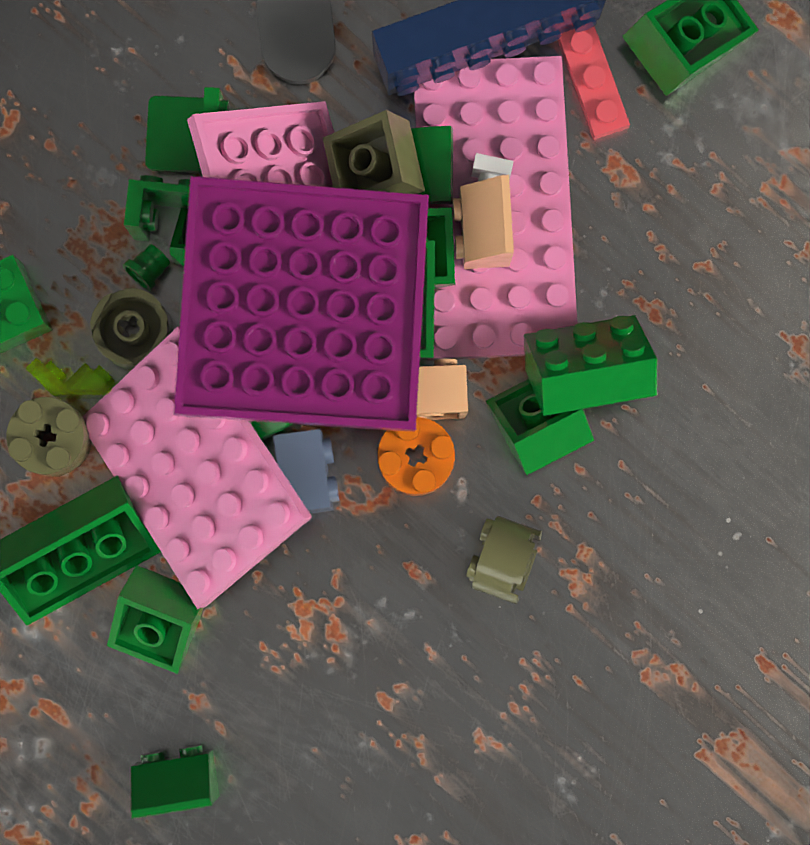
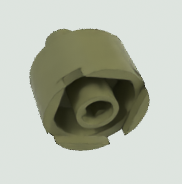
(125, 308)
(40, 417)
(504, 558)

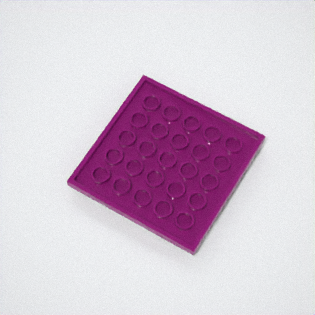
(301, 305)

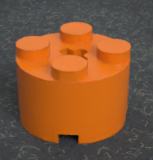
(422, 478)

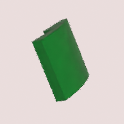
(435, 160)

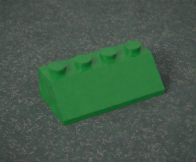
(72, 551)

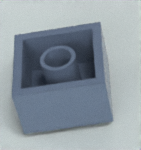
(304, 463)

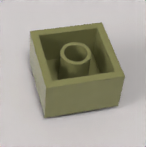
(375, 156)

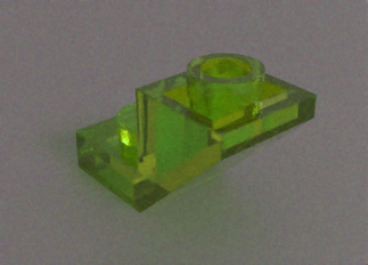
(83, 384)

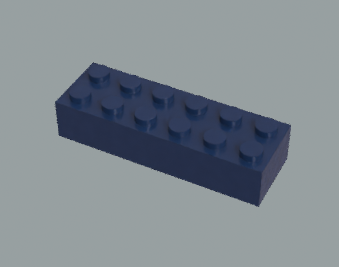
(470, 35)

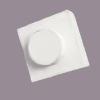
(489, 167)

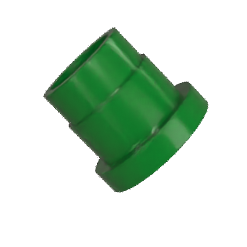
(147, 267)

